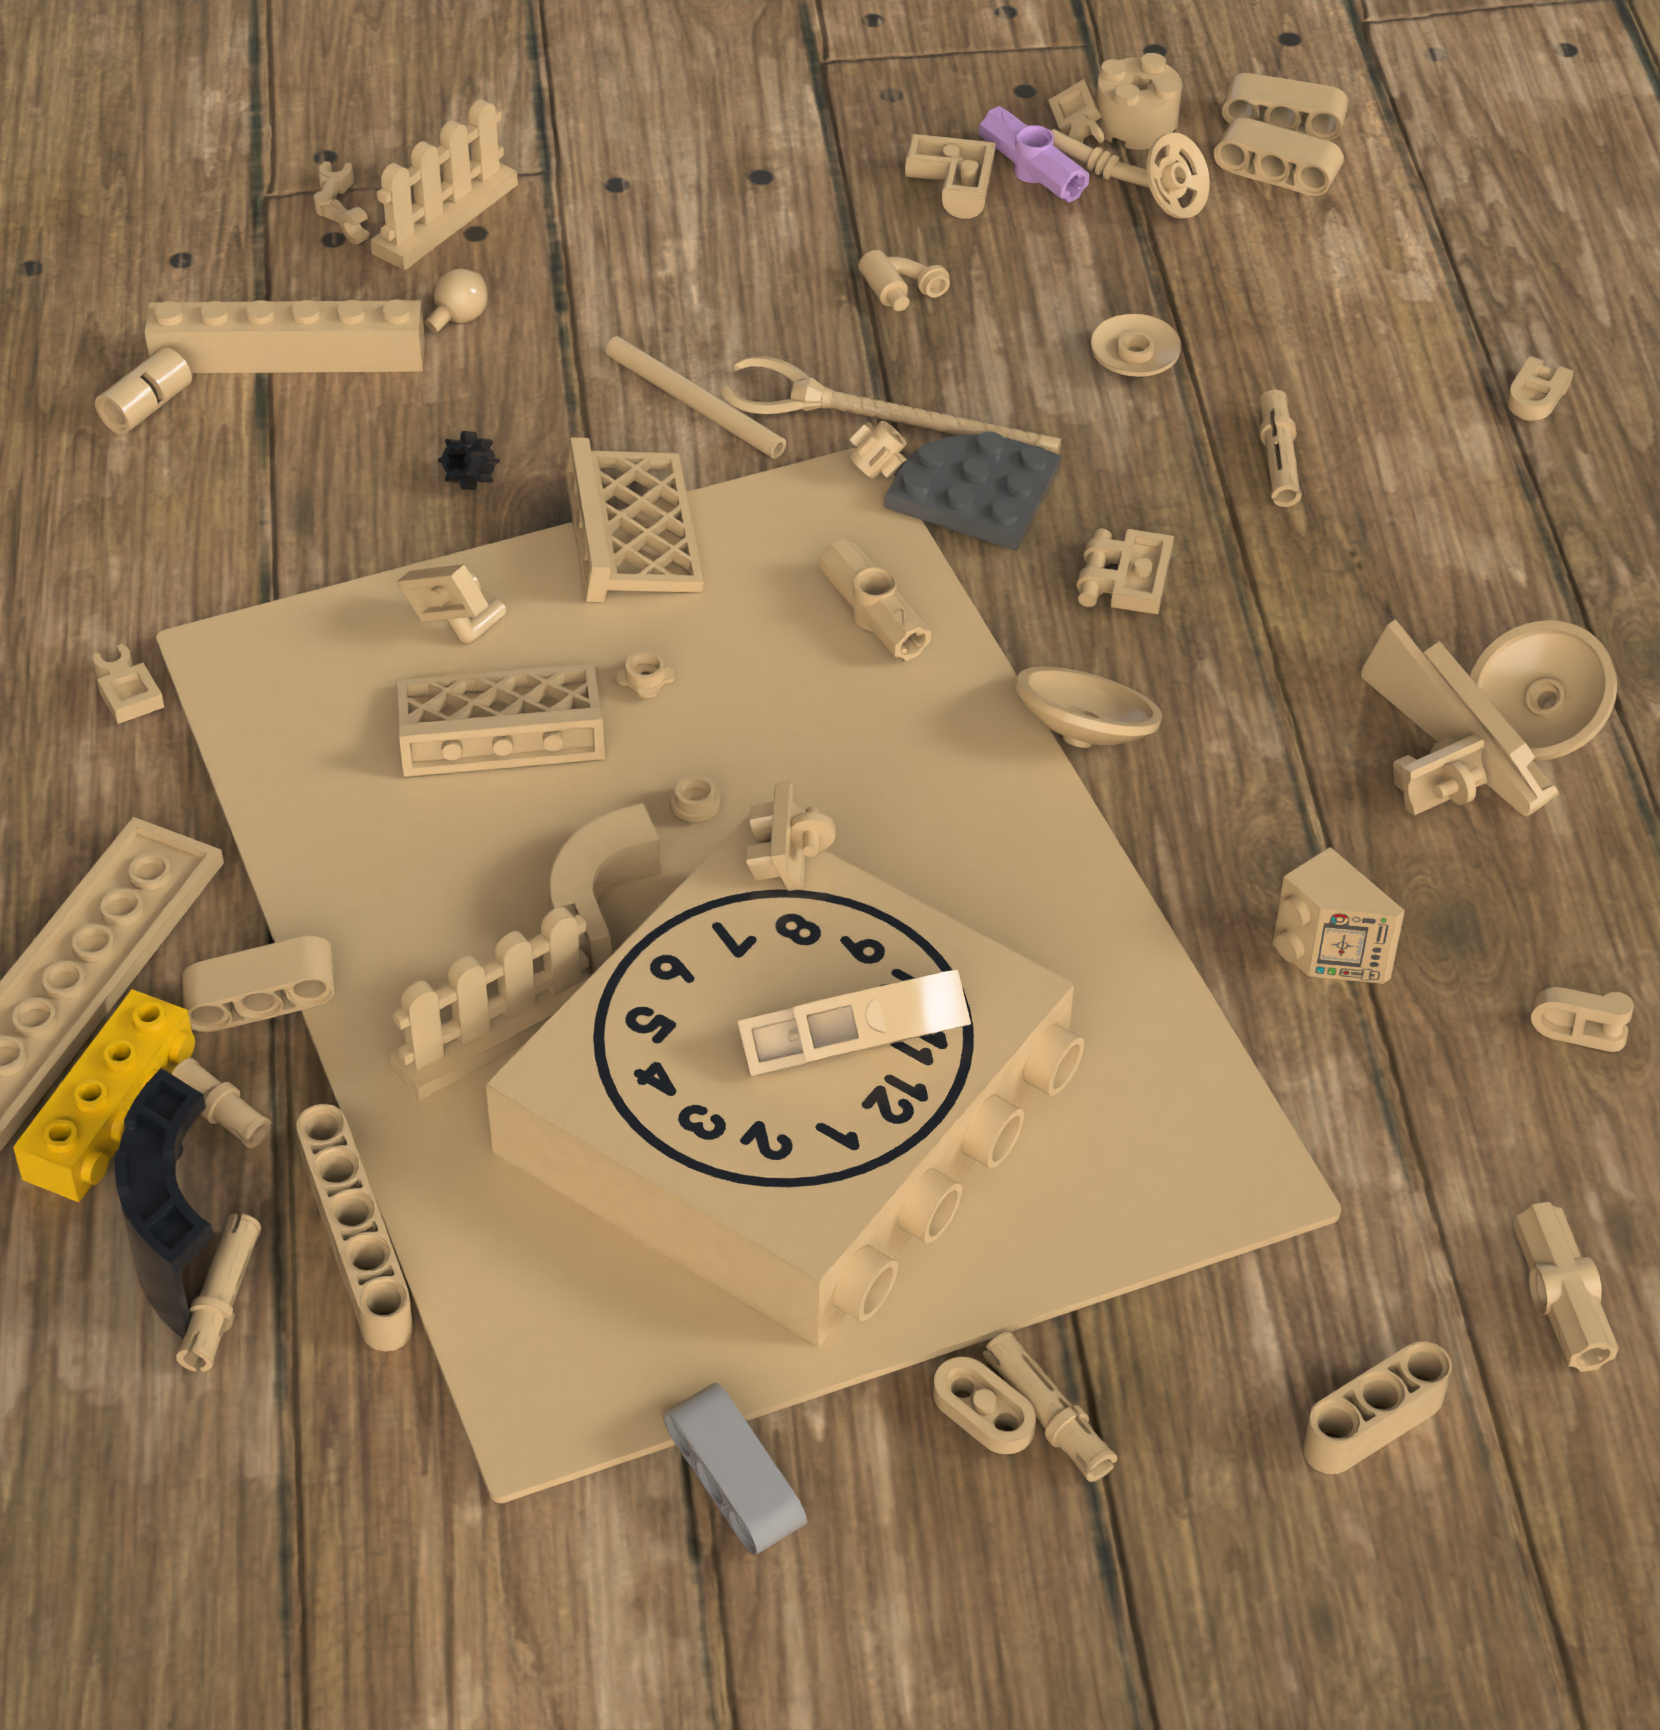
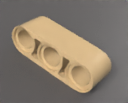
(1287, 104)
(1278, 156)
(258, 983)
(1367, 1429)

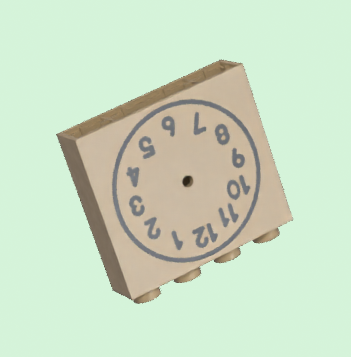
(798, 1176)

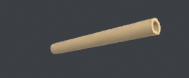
(696, 397)

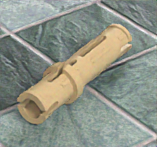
(1278, 434)
(213, 1309)
(1063, 1423)

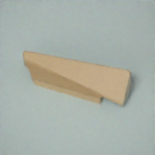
(1448, 703)

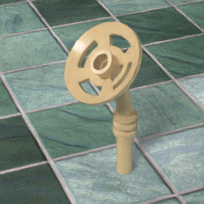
(1166, 179)

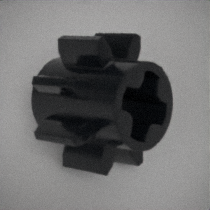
(468, 460)

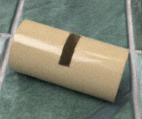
(143, 390)

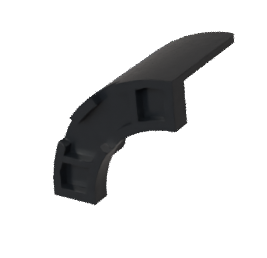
(158, 1219)

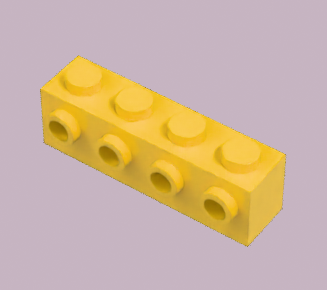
(84, 1118)

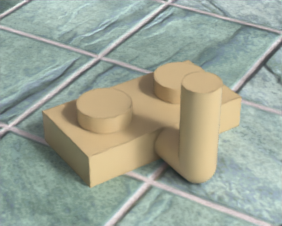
(452, 595)

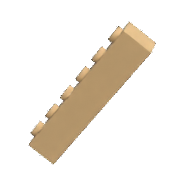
(290, 335)

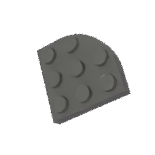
(975, 486)

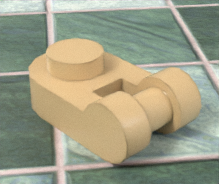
(1537, 389)
(1583, 1017)

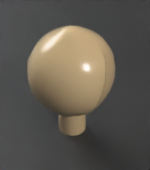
(458, 298)

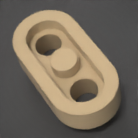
(988, 1406)

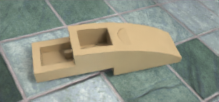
(854, 1022)

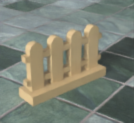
(444, 206)
(482, 1026)

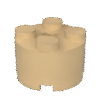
(1138, 100)

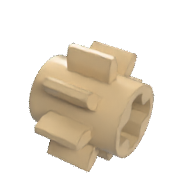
(877, 449)

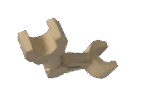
(328, 206)

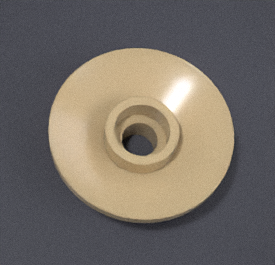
(1135, 345)

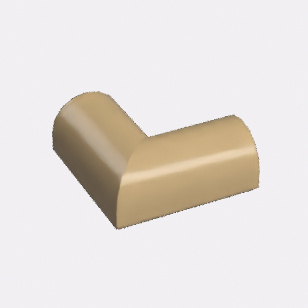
(959, 163)

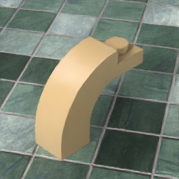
(596, 861)

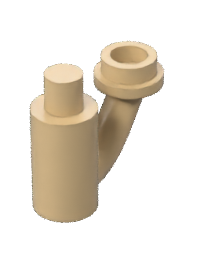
(885, 280)

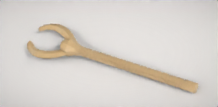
(811, 395)

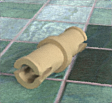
(224, 1104)

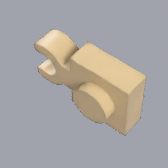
(1077, 112)
(126, 688)

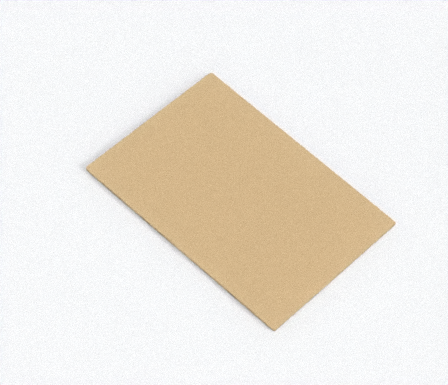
(937, 782)

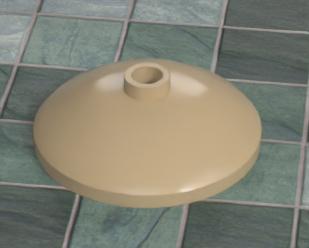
(1543, 664)
(1087, 706)

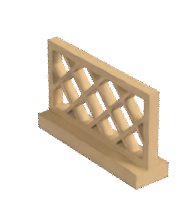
(590, 513)
(501, 738)

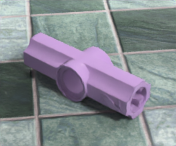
(1034, 154)

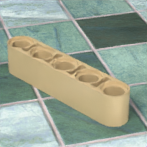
(345, 1201)

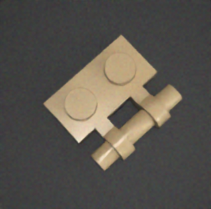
(1140, 573)

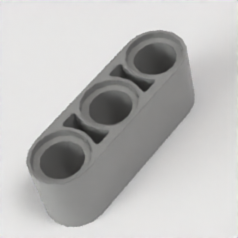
(735, 1468)

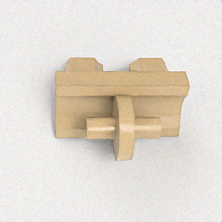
(1445, 774)
(792, 835)

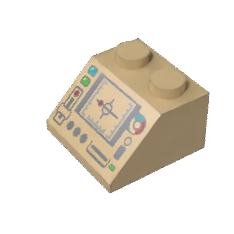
(1337, 922)

